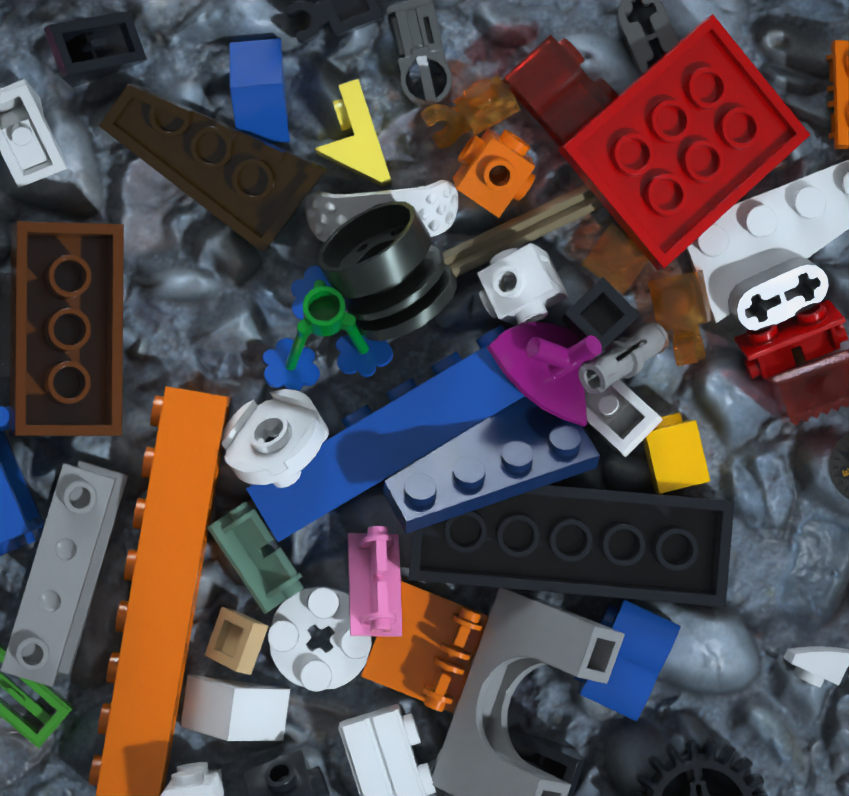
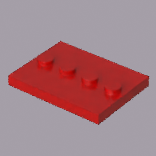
(684, 142)

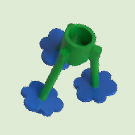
(322, 314)

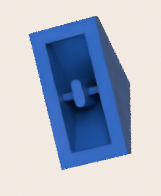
(259, 89)

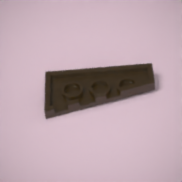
(223, 169)

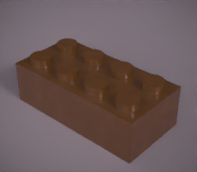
(66, 329)

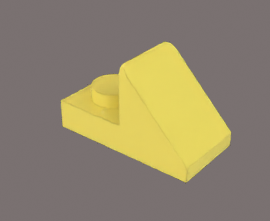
(362, 150)

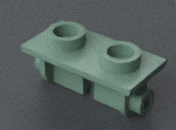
(247, 547)

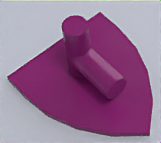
(545, 366)

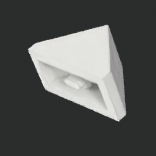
(235, 709)

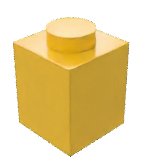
(675, 454)

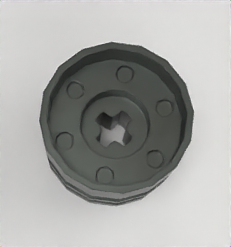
(387, 271)

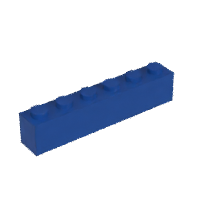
(390, 438)

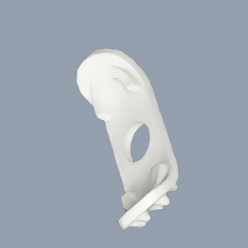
(434, 203)

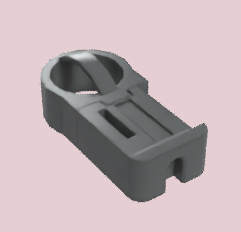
(419, 43)

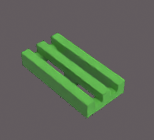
(18, 721)

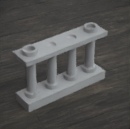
(65, 572)

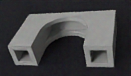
(517, 639)

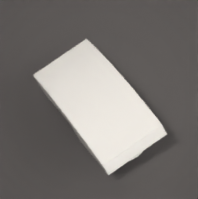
(818, 663)

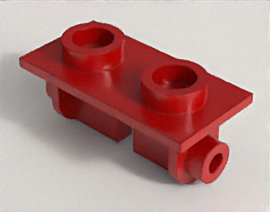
(814, 331)

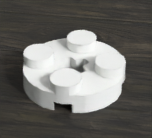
(282, 459)
(290, 634)

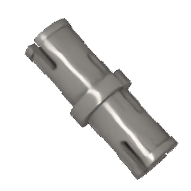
(607, 368)

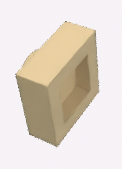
(236, 640)

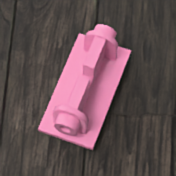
(374, 583)

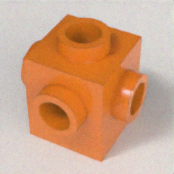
(495, 188)

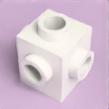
(521, 285)

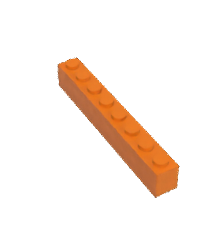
(162, 593)

